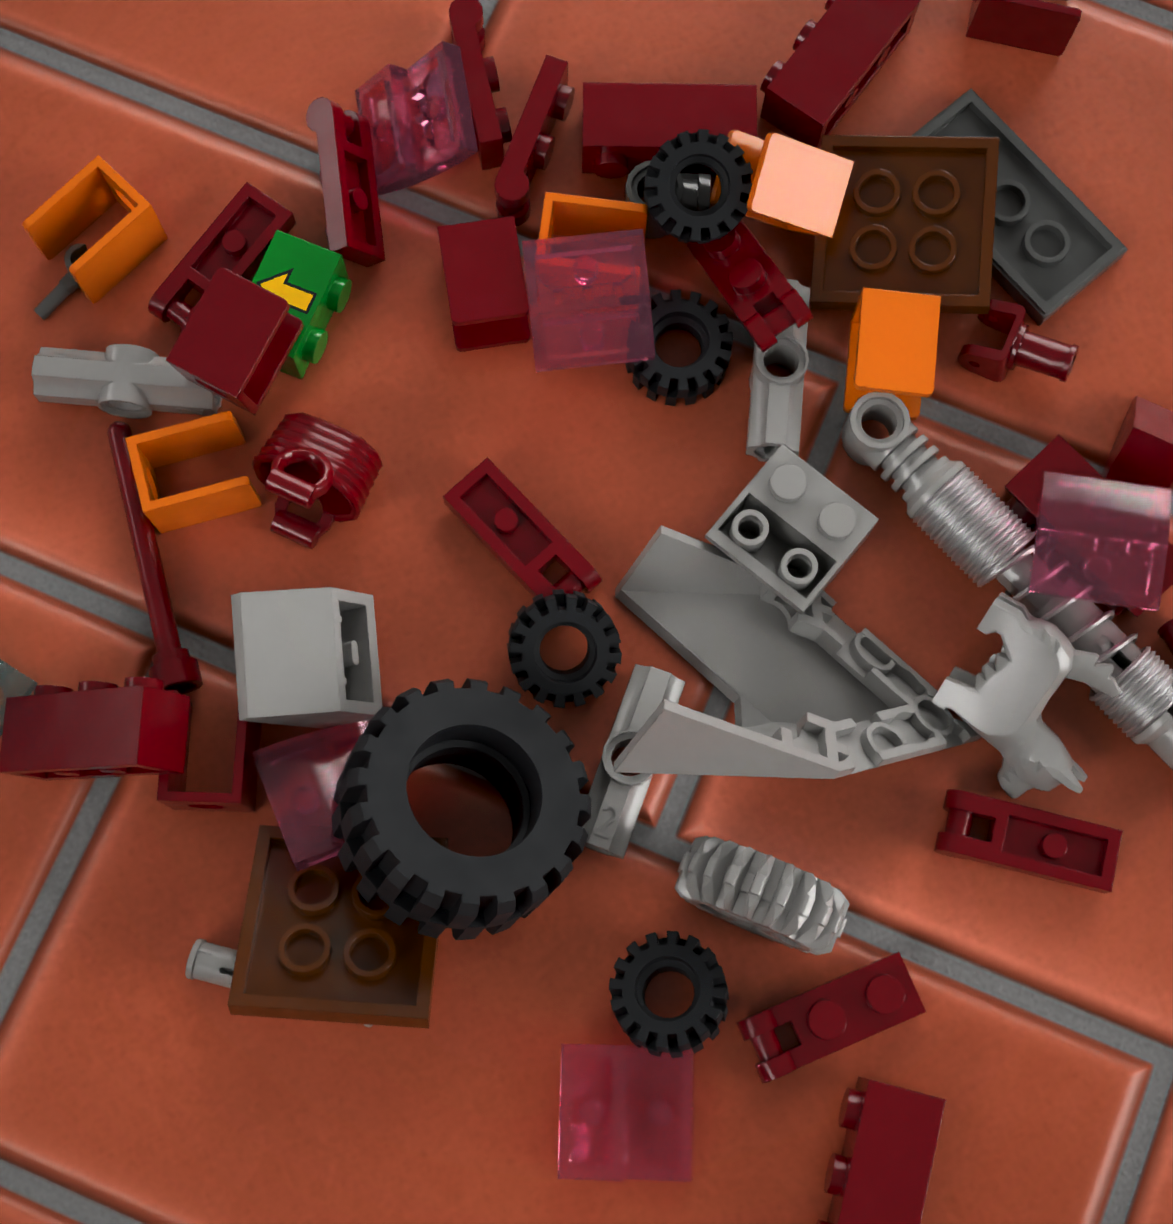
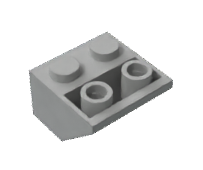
(792, 529)
(306, 657)

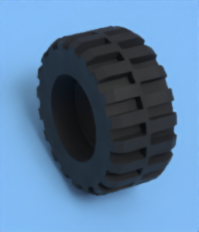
(505, 746)

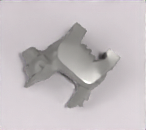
(1013, 690)

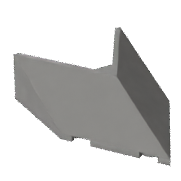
(801, 685)

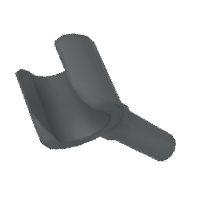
(66, 285)

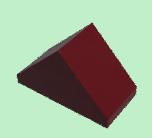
(1143, 447)

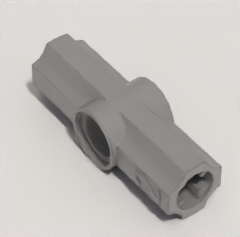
(120, 381)
(775, 400)
(617, 797)

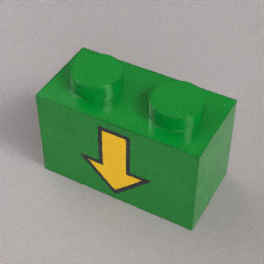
(313, 285)

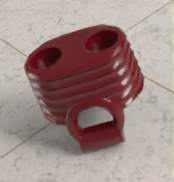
(311, 462)

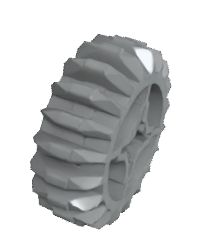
(762, 895)

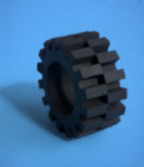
(705, 150)
(706, 370)
(571, 684)
(661, 956)

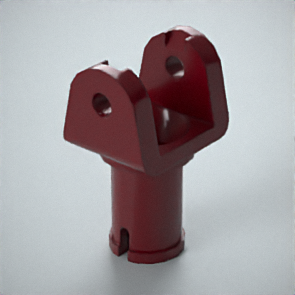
(1020, 349)

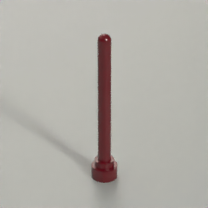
(172, 661)

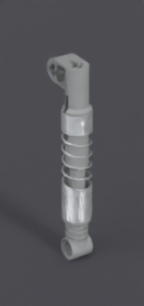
(990, 545)

